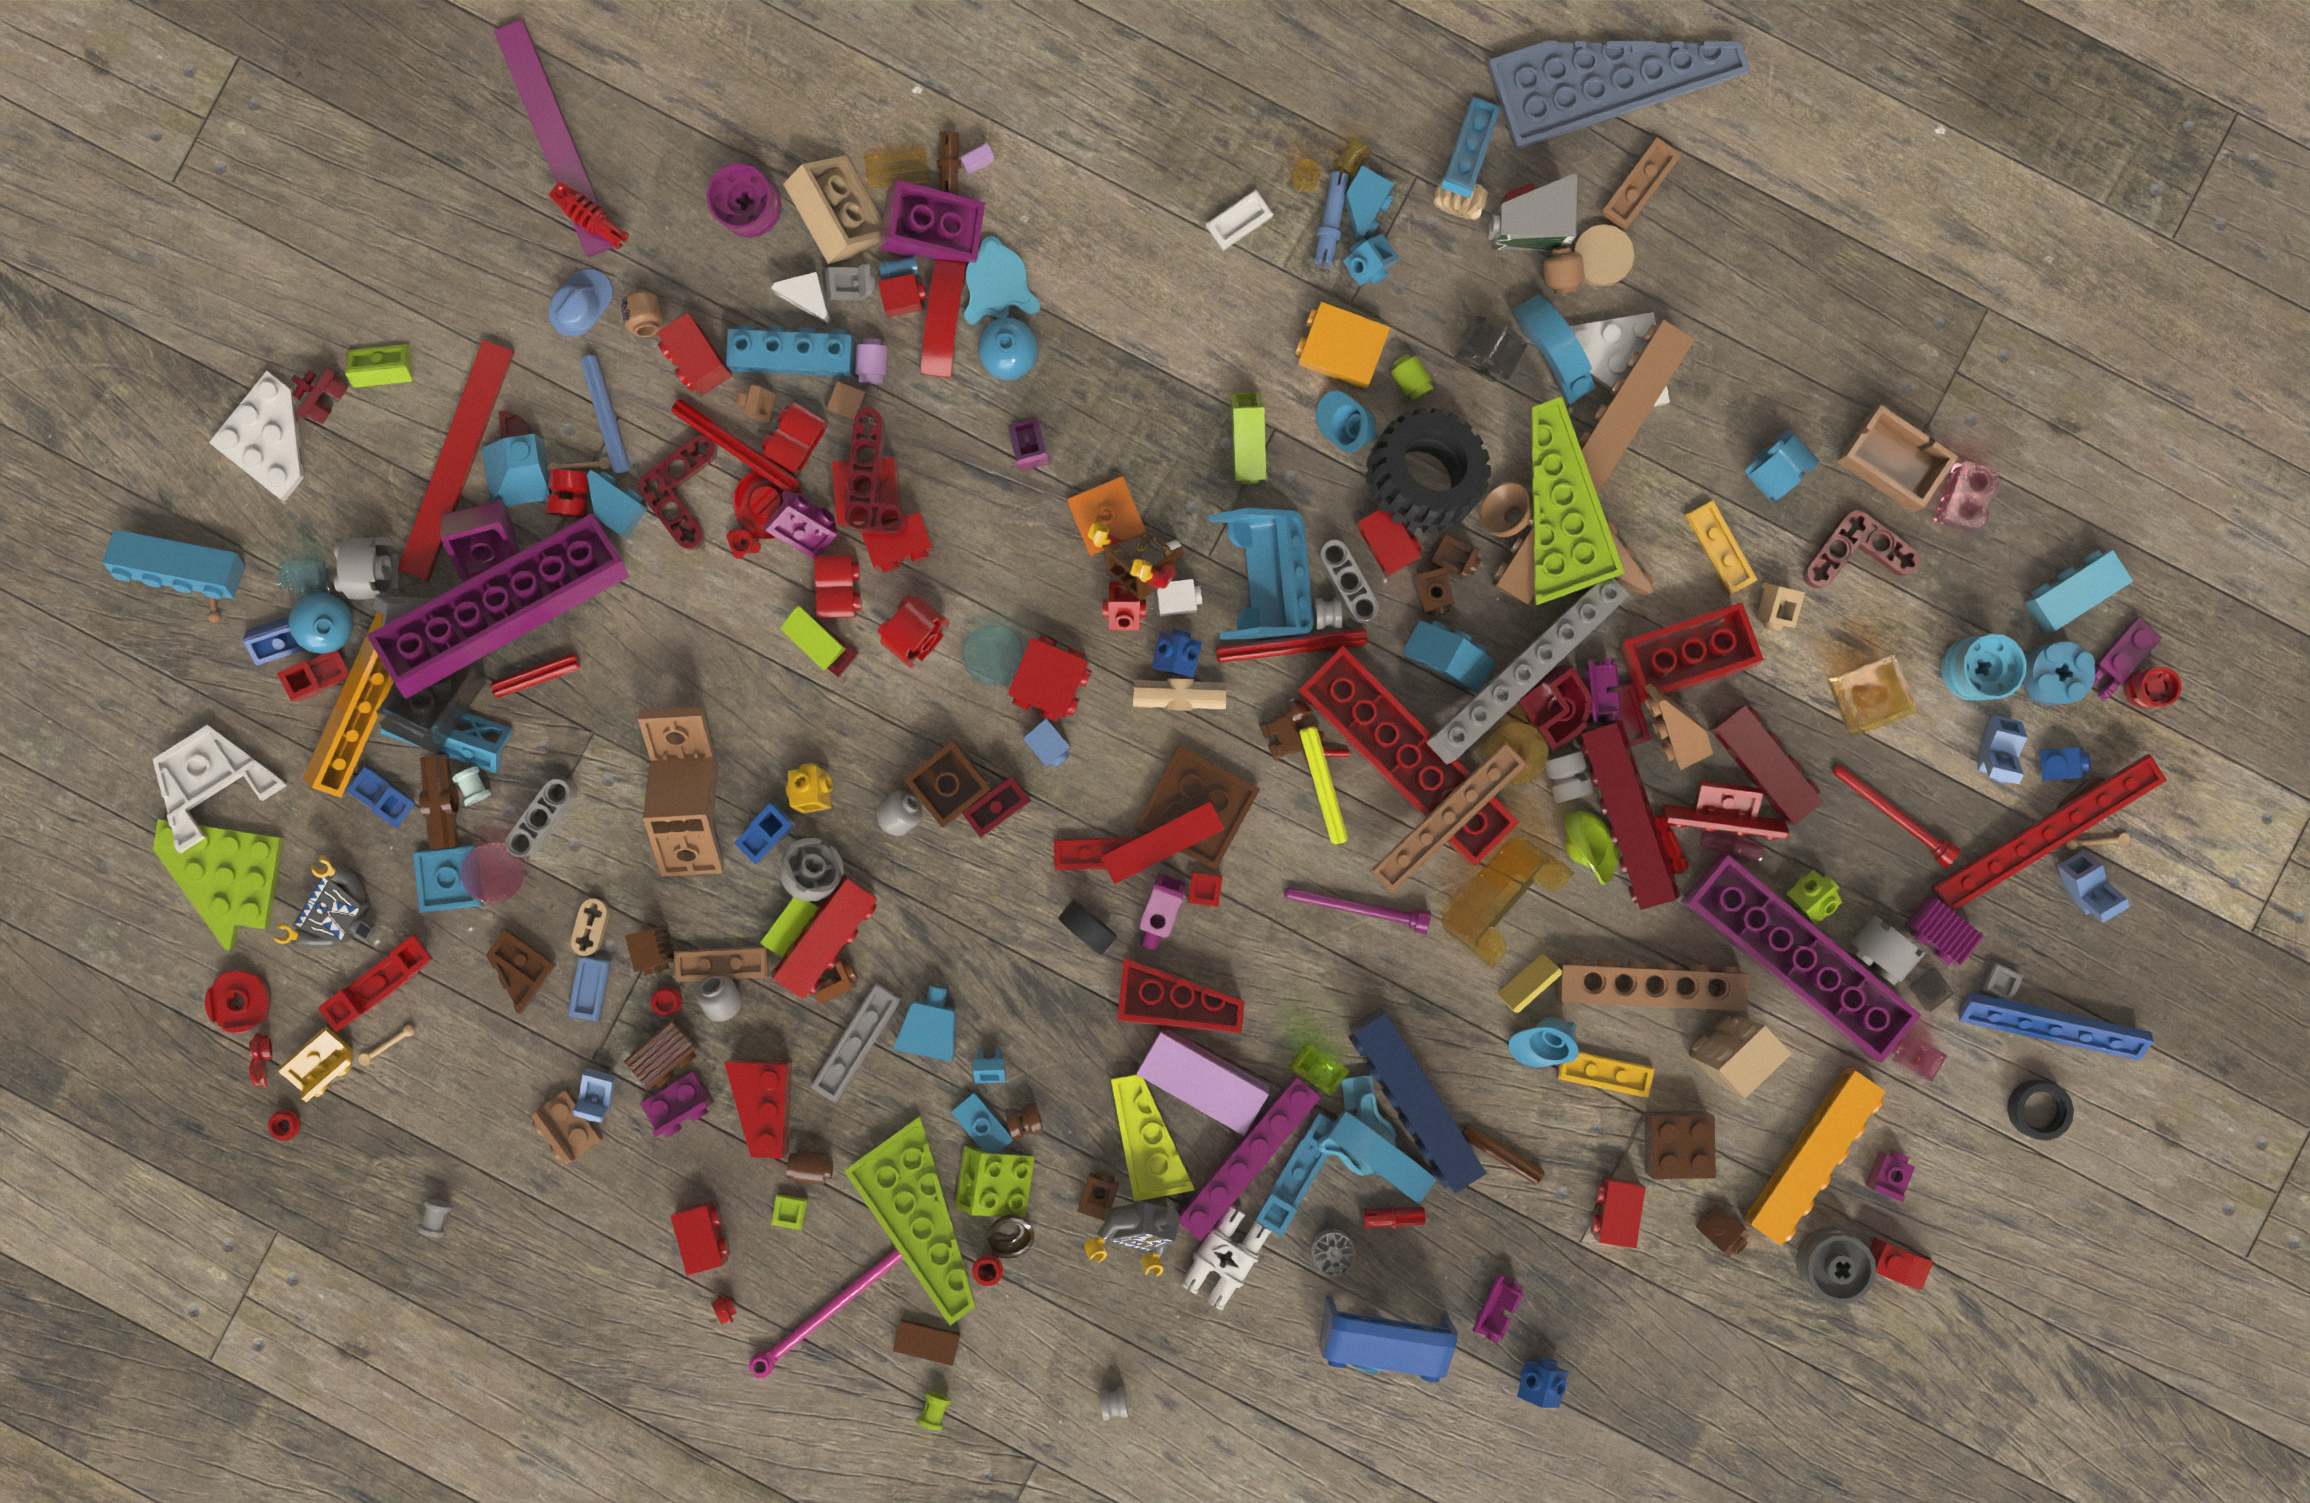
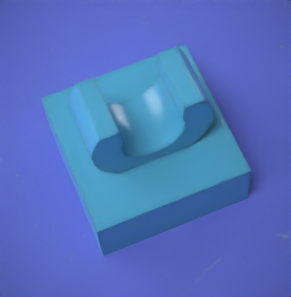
(989, 1069)

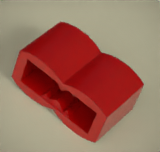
(794, 439)
(836, 586)

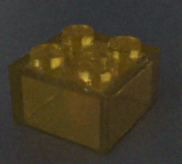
(1872, 695)

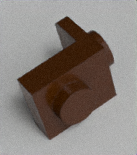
(1456, 557)
(1723, 1232)

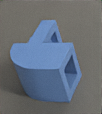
(2001, 748)
(2089, 887)

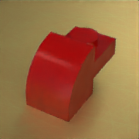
(313, 676)

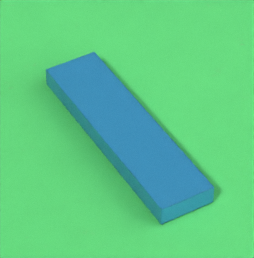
(1470, 147)

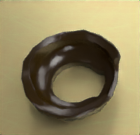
(1013, 1247)

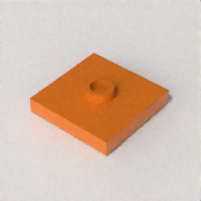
(1110, 506)

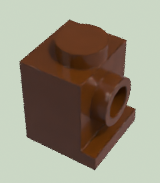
(1423, 585)
(1093, 1205)

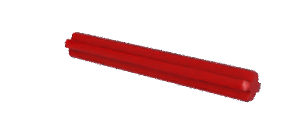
(734, 446)
(1291, 645)

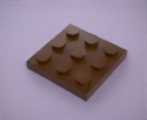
(1189, 784)

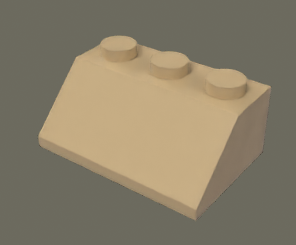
(835, 207)

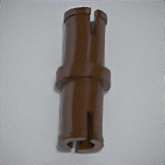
(949, 162)

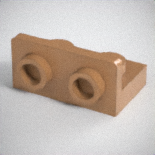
(567, 1133)

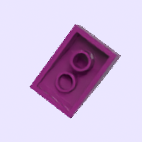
(931, 223)

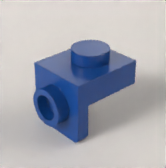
(2064, 763)

